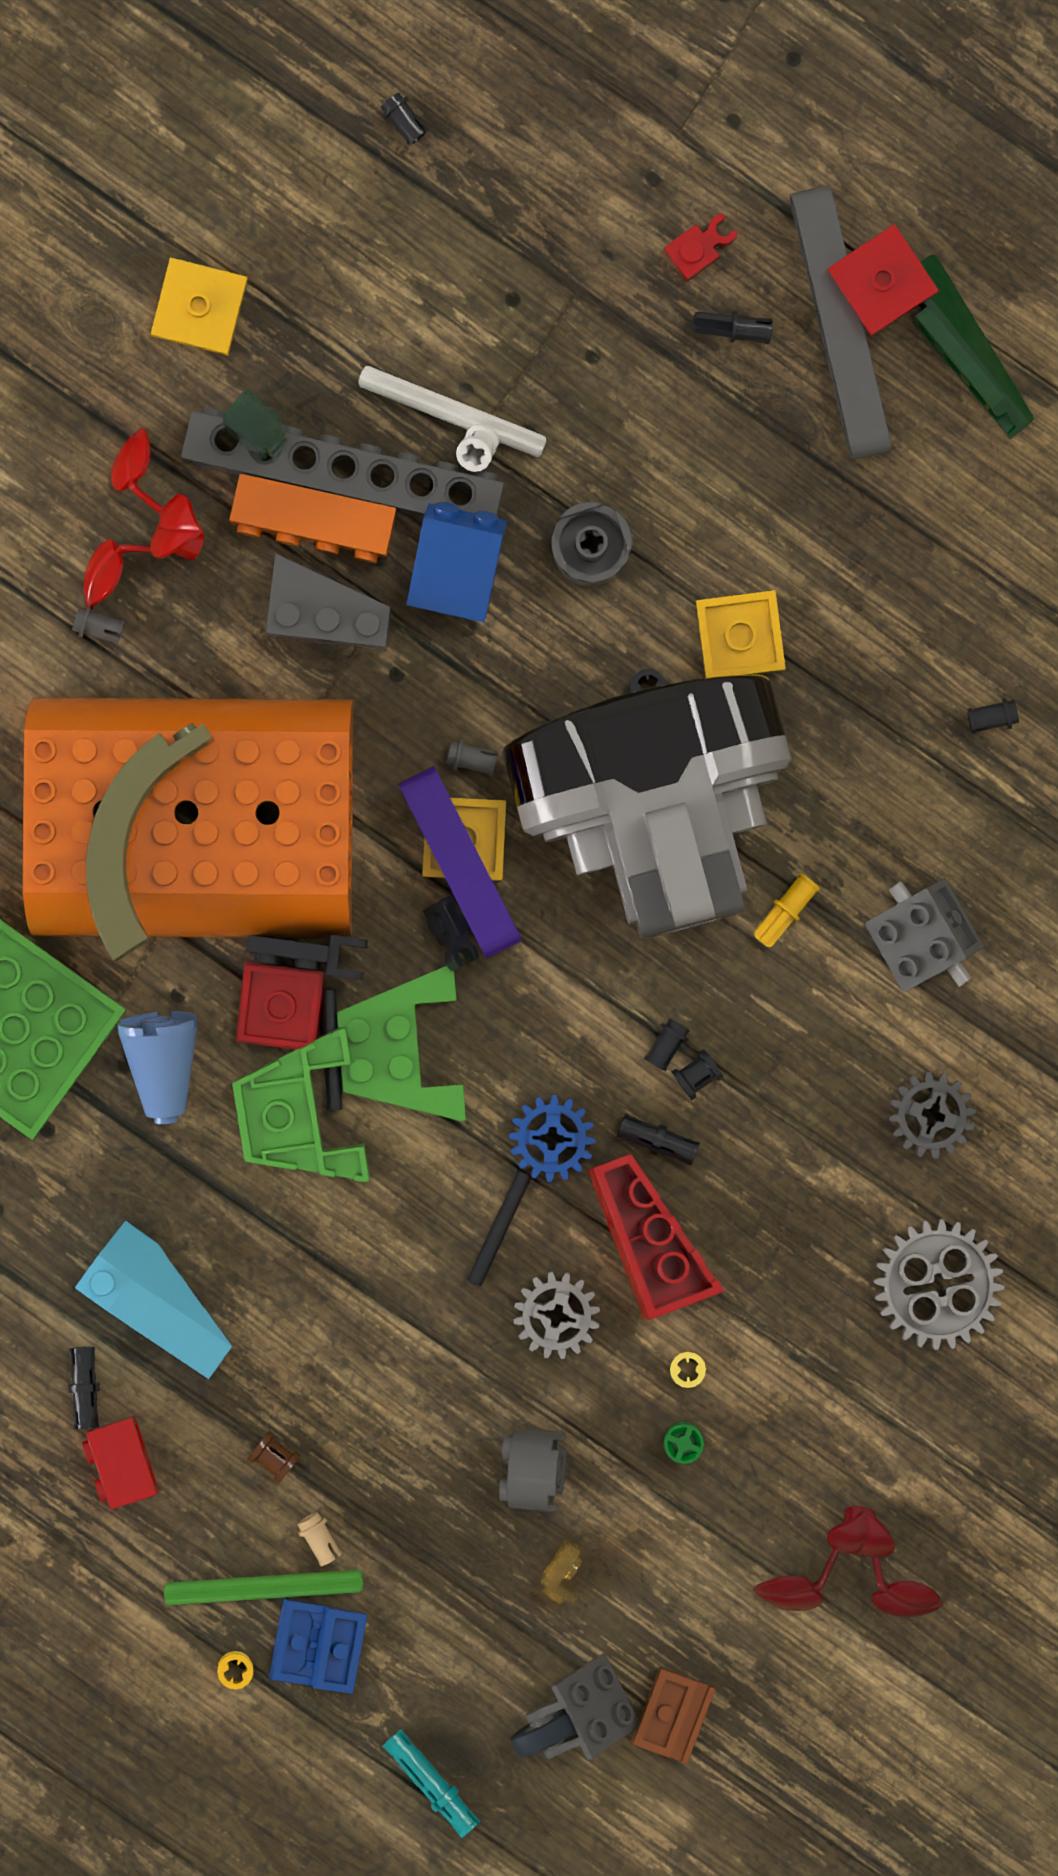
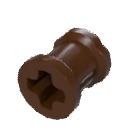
(273, 1457)

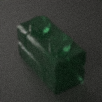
(255, 426)

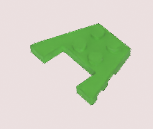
(387, 1051)
(281, 1114)

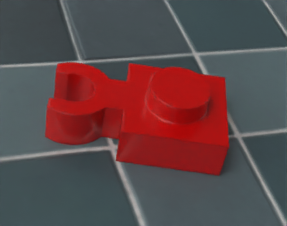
(695, 250)

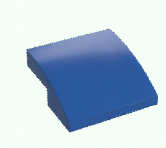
(318, 1645)

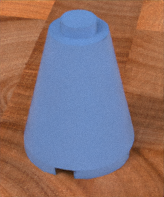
(160, 1060)

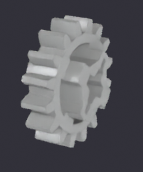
(561, 1297)

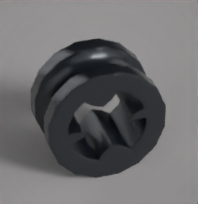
(646, 673)

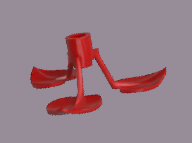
(175, 534)

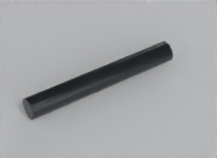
(332, 1074)
(499, 1228)

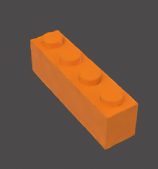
(313, 517)

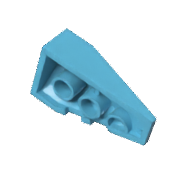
(148, 1294)

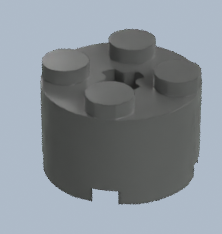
(602, 524)
(534, 1469)

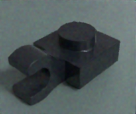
(450, 928)

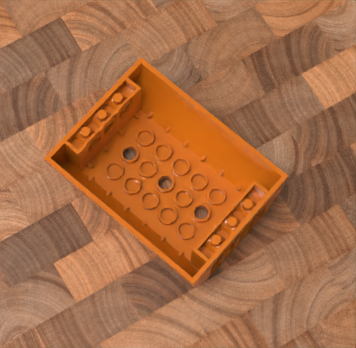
(225, 868)

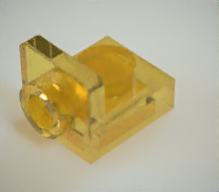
(563, 1564)

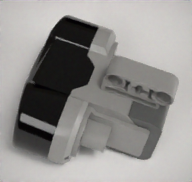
(656, 792)

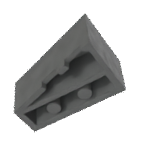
(323, 611)

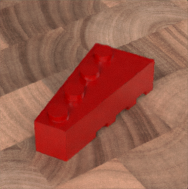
(650, 1242)

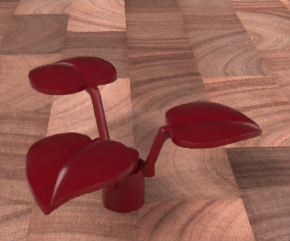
(857, 1535)

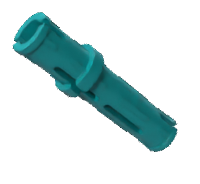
(437, 1790)

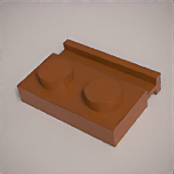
(673, 1715)

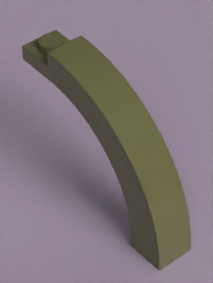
(111, 832)

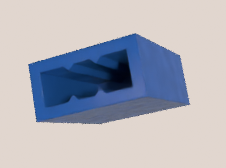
(456, 561)

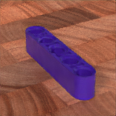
(460, 862)

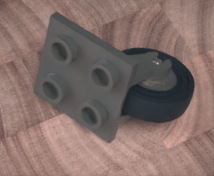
(586, 1703)

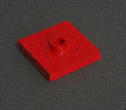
(882, 280)
(279, 1005)

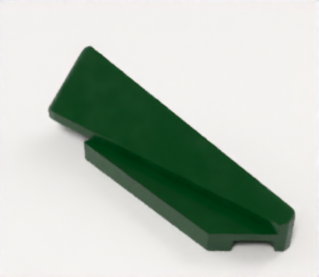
(965, 349)

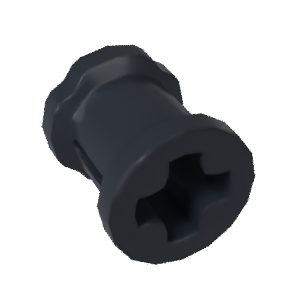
(697, 1074)

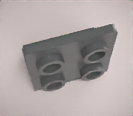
(924, 935)

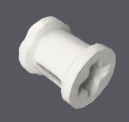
(474, 457)

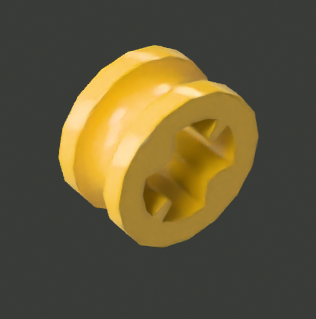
(223, 1666)

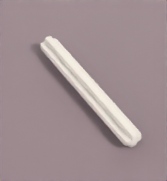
(450, 410)

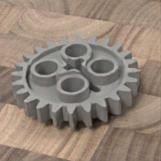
(931, 1248)

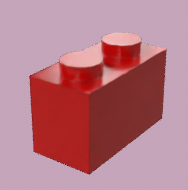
(121, 1463)

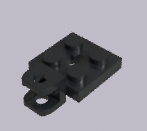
(305, 954)

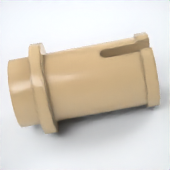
(319, 1538)

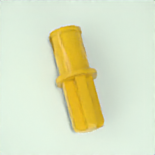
(786, 910)

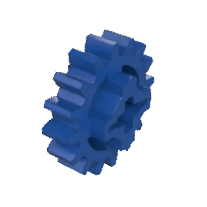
(553, 1114)

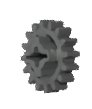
(924, 1139)

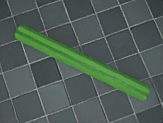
(263, 1587)

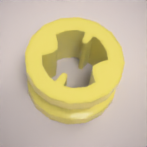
(700, 1369)

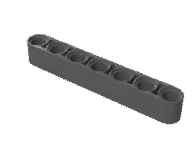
(839, 325)

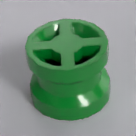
(686, 1451)

